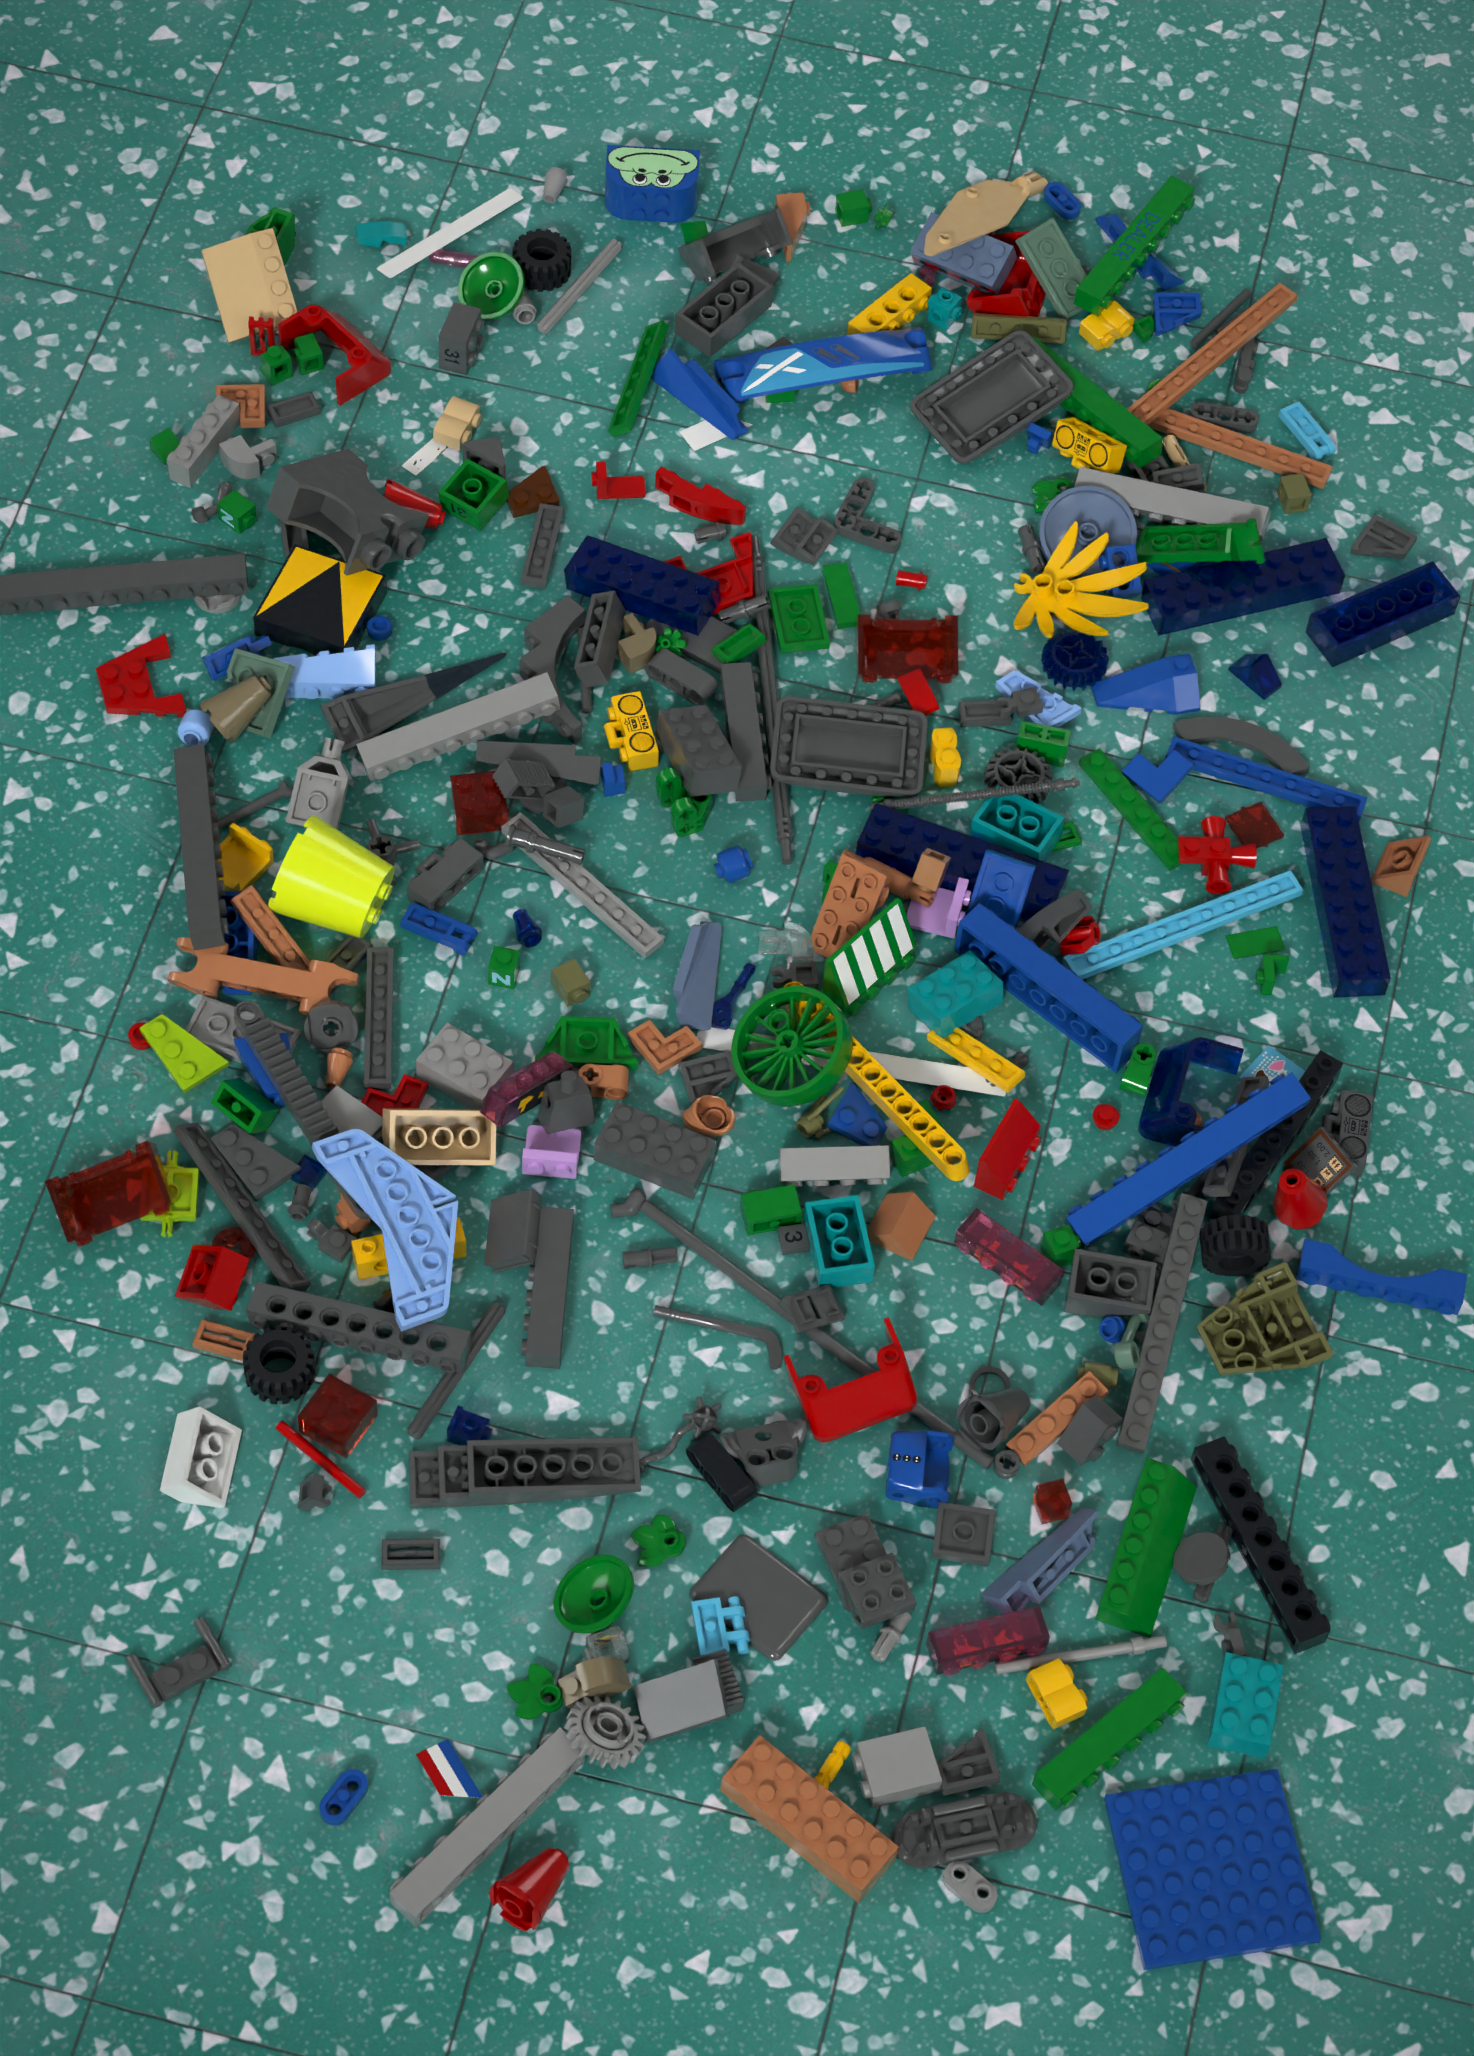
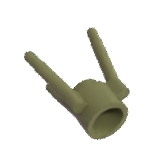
(811, 1122)

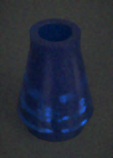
(526, 929)

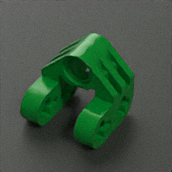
(687, 812)

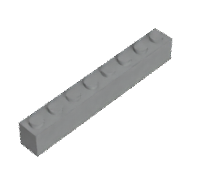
(1175, 503)
(458, 726)
(485, 1828)

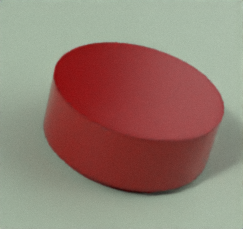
(135, 1037)

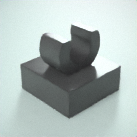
(311, 1493)

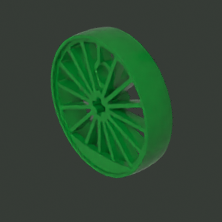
(803, 1041)

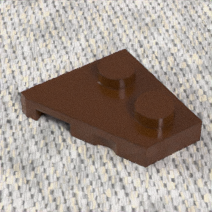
(532, 491)

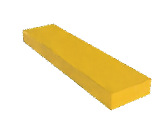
(979, 1058)

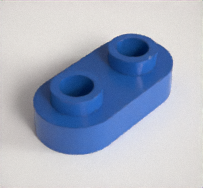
(1062, 201)
(342, 1798)

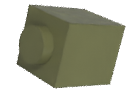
(571, 983)

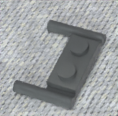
(183, 1672)

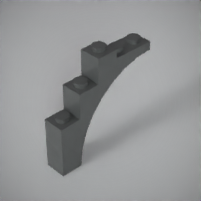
(546, 640)

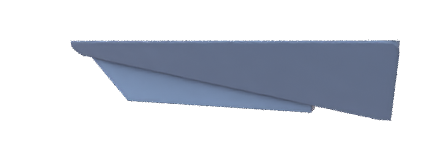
(697, 976)
(1044, 1565)

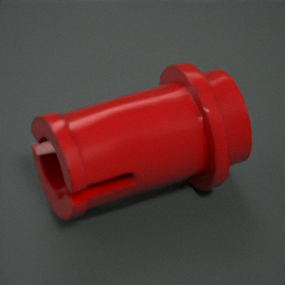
(910, 579)

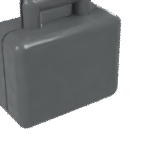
(774, 1596)

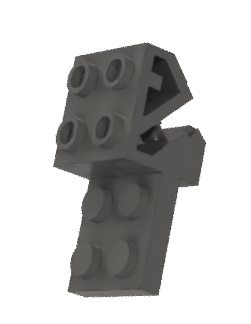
(865, 1575)

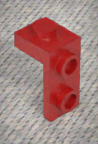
(616, 487)

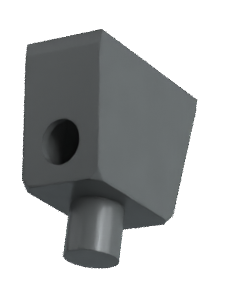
(566, 1104)

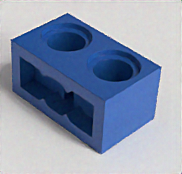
(1129, 557)

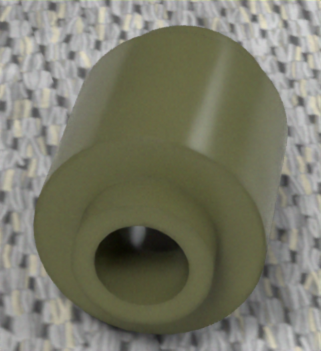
(1102, 1371)

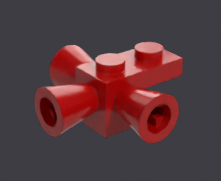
(1215, 854)

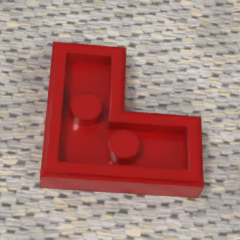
(407, 1096)

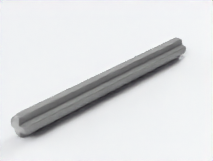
(579, 286)

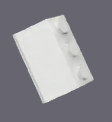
(200, 1458)

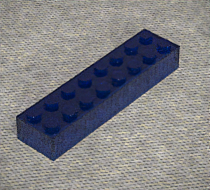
(1242, 587)
(902, 838)
(1345, 902)

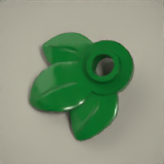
(1047, 491)
(654, 1541)
(531, 1693)

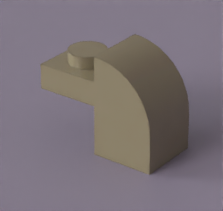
(638, 646)
(594, 1677)

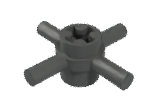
(384, 846)

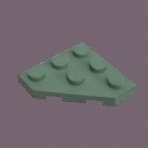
(277, 673)

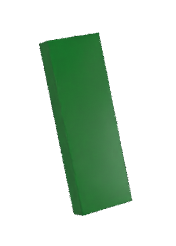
(841, 594)

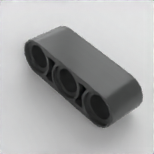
(681, 677)

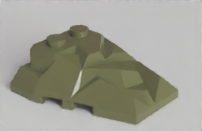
(1264, 1328)

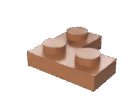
(250, 400)
(664, 1052)

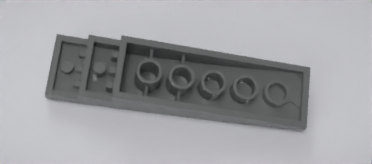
(523, 1471)

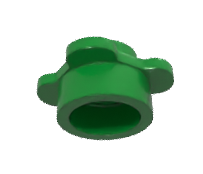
(883, 216)

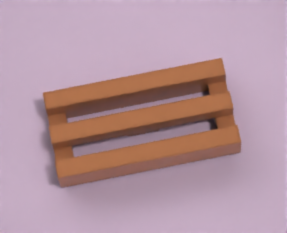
(220, 1349)

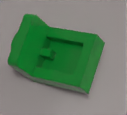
(1268, 967)

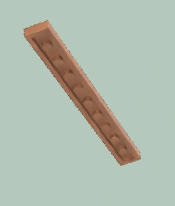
(1213, 354)

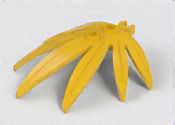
(1057, 594)

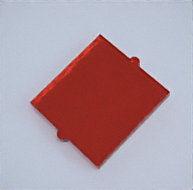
(1254, 826)

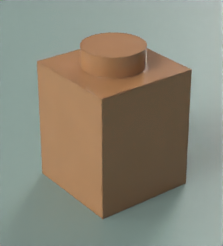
(931, 870)

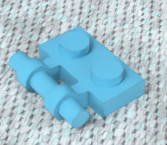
(711, 1629)

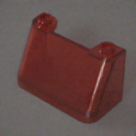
(900, 646)
(111, 1194)

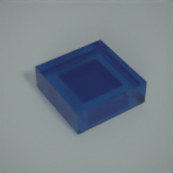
(310, 1173)

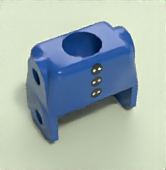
(919, 1467)

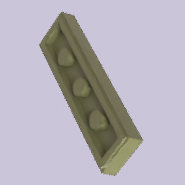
(999, 326)

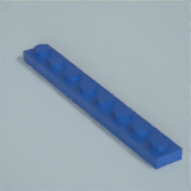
(1265, 777)

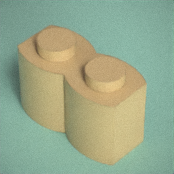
(457, 423)

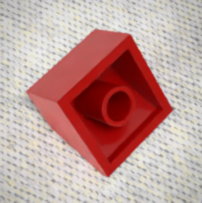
(212, 1277)

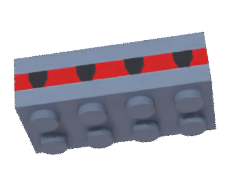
(977, 263)

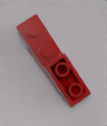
(702, 503)

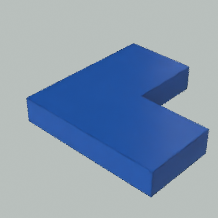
(1158, 781)

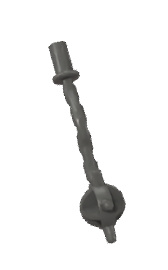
(702, 1419)

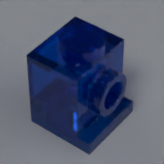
(458, 1432)

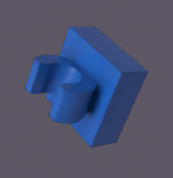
(1038, 437)

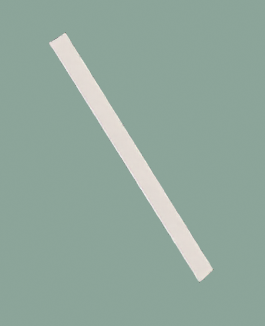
(898, 1067)

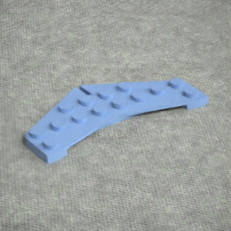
(402, 1204)

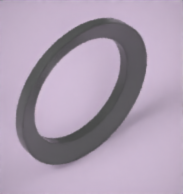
(988, 1369)

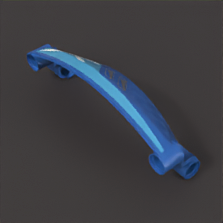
(824, 362)

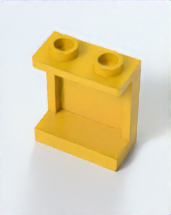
(244, 858)

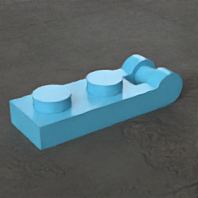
(1307, 431)

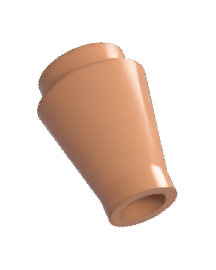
(338, 1065)

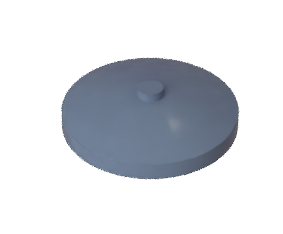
(1096, 513)

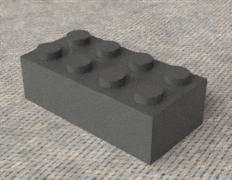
(723, 309)
(698, 750)
(654, 1150)

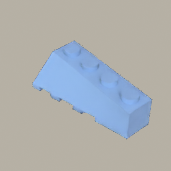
(331, 674)

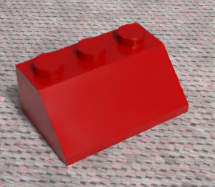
(1008, 1152)

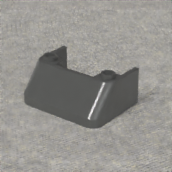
(746, 239)

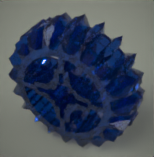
(1065, 668)

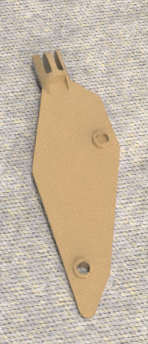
(981, 211)

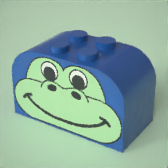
(651, 183)

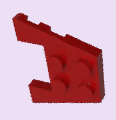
(733, 576)
(127, 683)

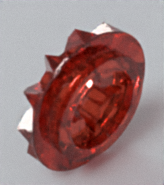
(230, 1237)

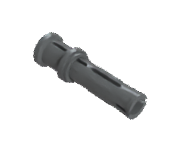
(533, 842)

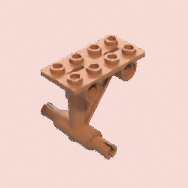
(854, 895)

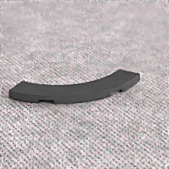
(1244, 735)

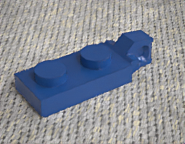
(219, 660)

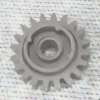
(605, 1732)

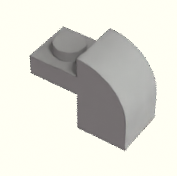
(245, 460)

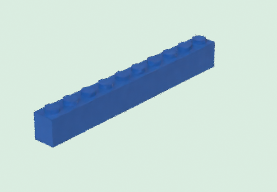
(1187, 1160)

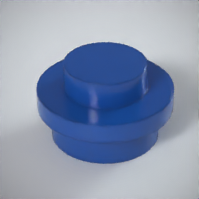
(1112, 1328)

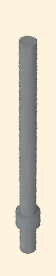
(1135, 1645)

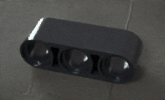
(721, 1472)

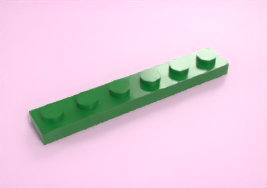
(638, 379)
(1132, 807)

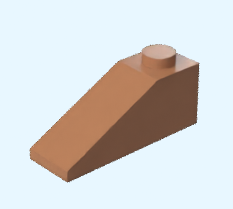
(794, 213)

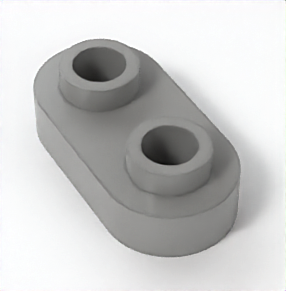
(967, 1887)

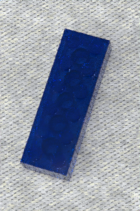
(643, 584)
(1382, 614)

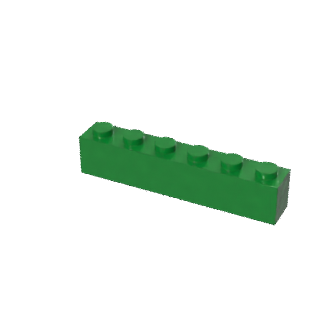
(1109, 1739)

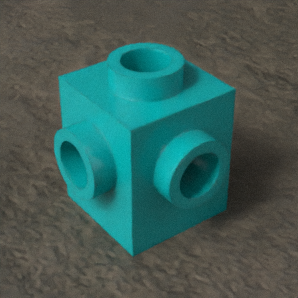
(944, 308)

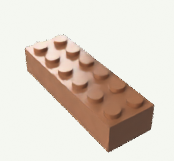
(809, 1818)

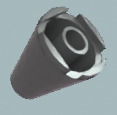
(991, 1416)

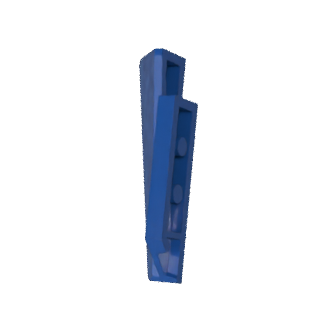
(1154, 267)
(699, 392)

